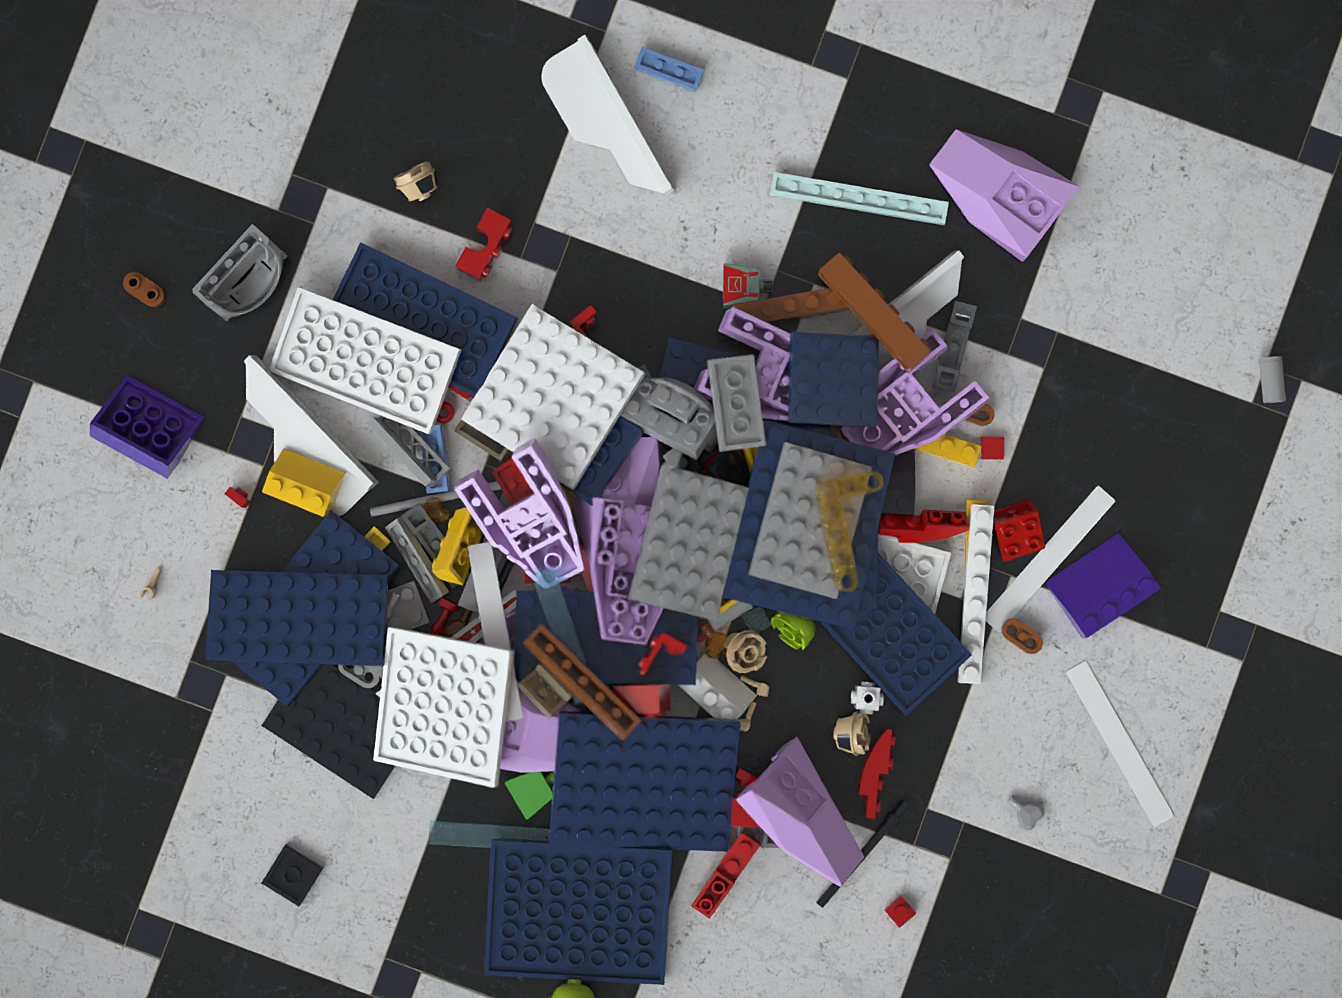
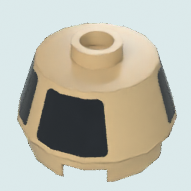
(417, 182)
(744, 651)
(852, 733)

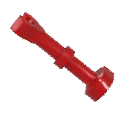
(448, 607)

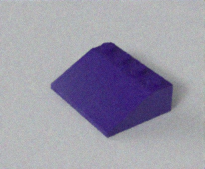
(145, 426)
(1102, 586)

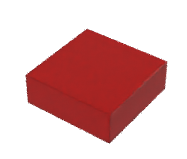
(992, 448)

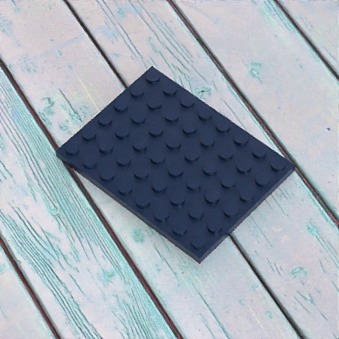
(784, 598)
(651, 790)
(577, 912)

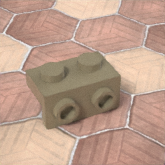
(545, 690)

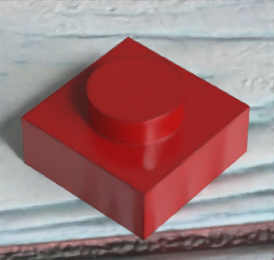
(239, 496)
(900, 911)

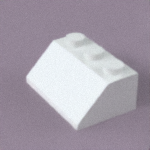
(719, 690)

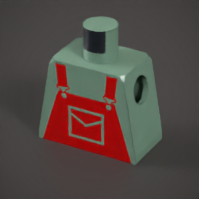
(742, 285)

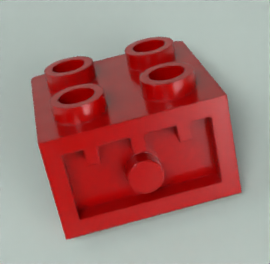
(584, 320)
(512, 482)
(1018, 530)
(672, 645)

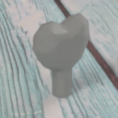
(1027, 813)

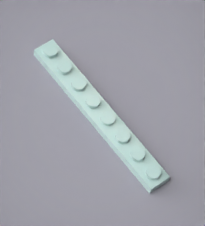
(859, 198)

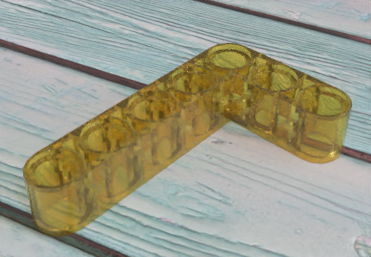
(839, 523)

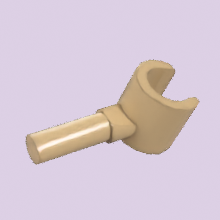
(151, 587)
(762, 689)
(745, 723)

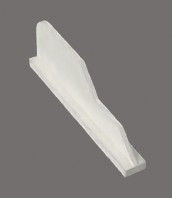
(599, 114)
(923, 299)
(303, 433)

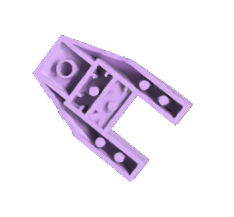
(771, 365)
(907, 412)
(535, 530)

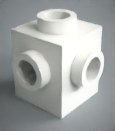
(859, 693)

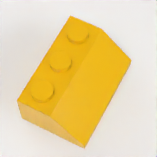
(304, 482)
(453, 558)

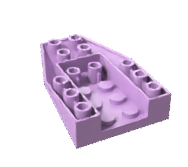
(1002, 190)
(632, 484)
(615, 550)
(531, 741)
(801, 815)

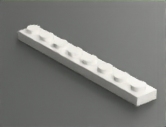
(976, 591)

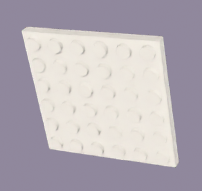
(553, 390)
(443, 706)

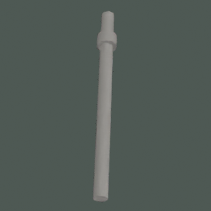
(408, 504)

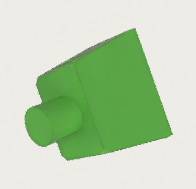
(531, 791)

